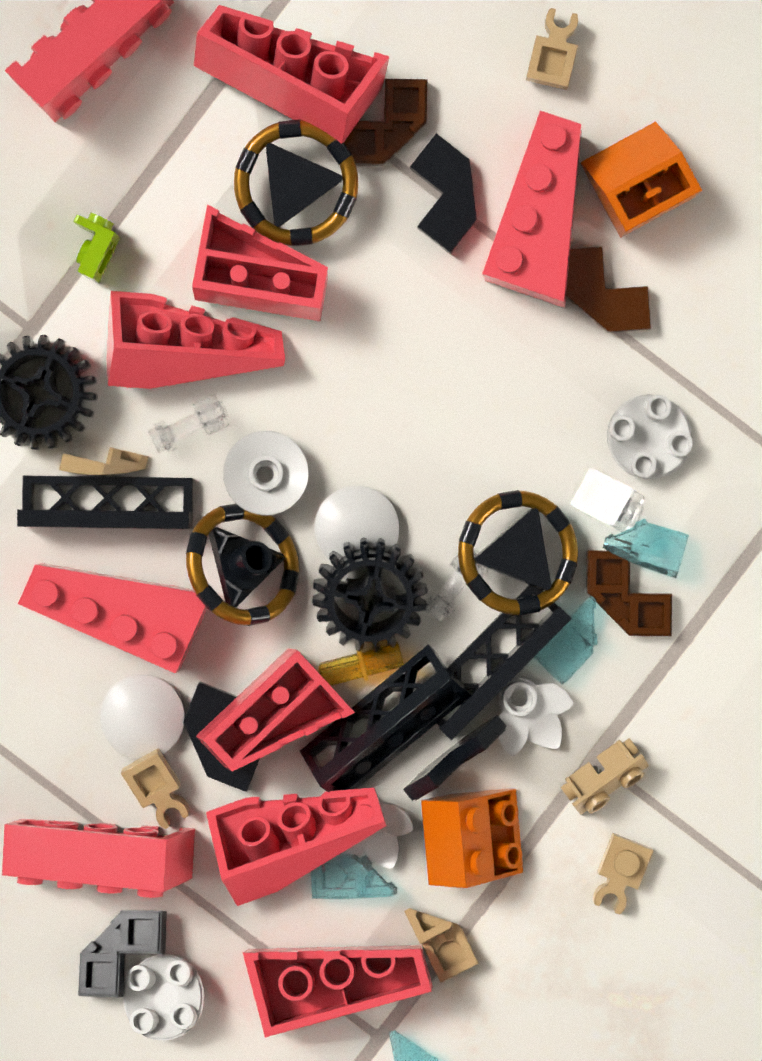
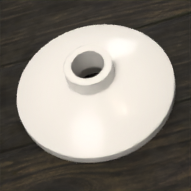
(268, 451)

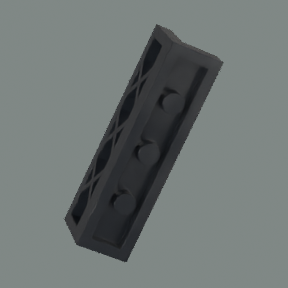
(102, 518)
(507, 668)
(387, 731)

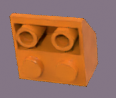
(641, 178)
(472, 837)

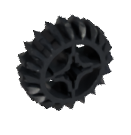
(49, 375)
(384, 600)

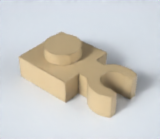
(553, 56)
(154, 782)
(623, 865)

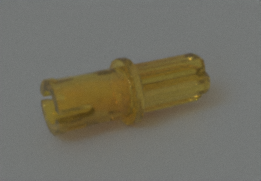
(361, 665)

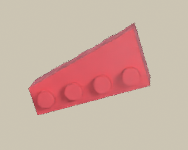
(537, 224)
(128, 613)
(325, 983)

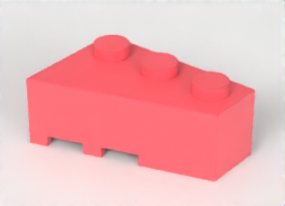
(254, 272)
(273, 711)

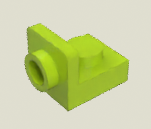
(96, 254)

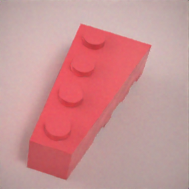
(84, 51)
(290, 70)
(97, 856)

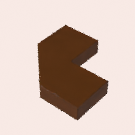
(404, 116)
(609, 308)
(633, 612)

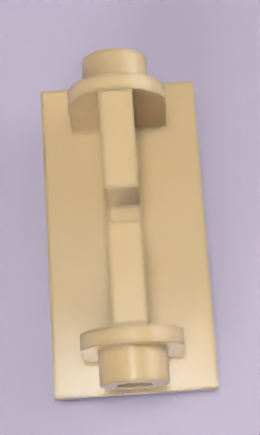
(619, 771)

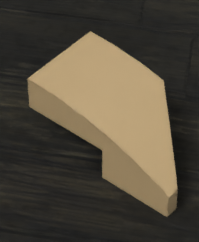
(117, 463)
(443, 944)

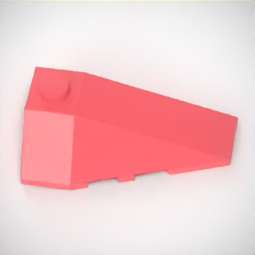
(169, 346)
(279, 841)

